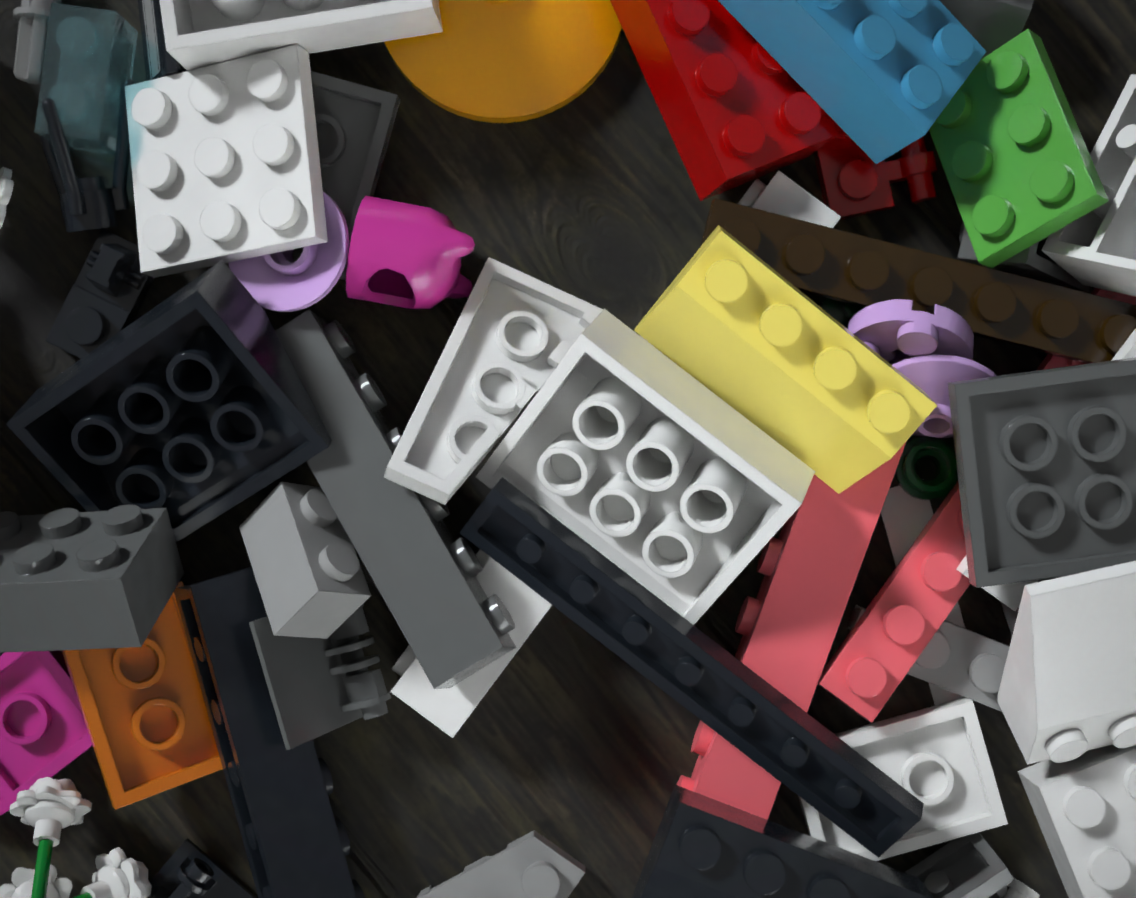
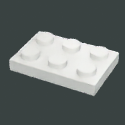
(937, 759)

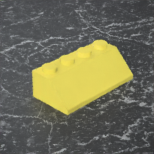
(784, 363)

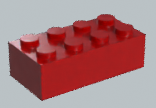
(720, 93)

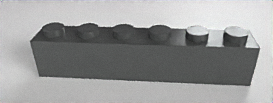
(395, 530)

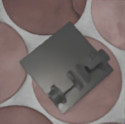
(320, 681)

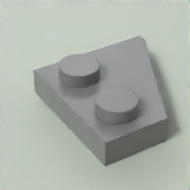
(523, 870)

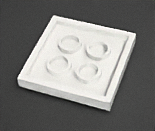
(225, 162)

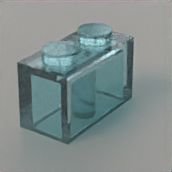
(84, 73)

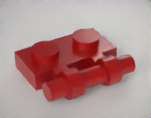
(858, 186)

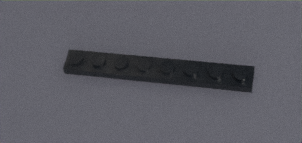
(692, 668)

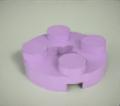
(896, 326)

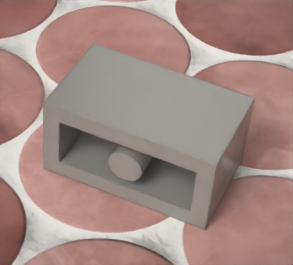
(303, 562)

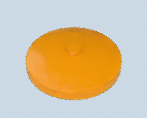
(509, 56)

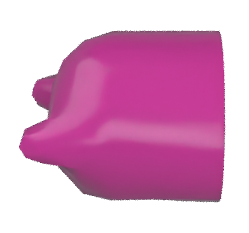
(405, 255)

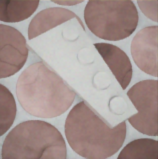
(486, 377)

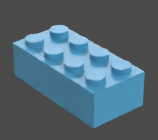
(868, 63)

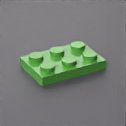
(1015, 152)

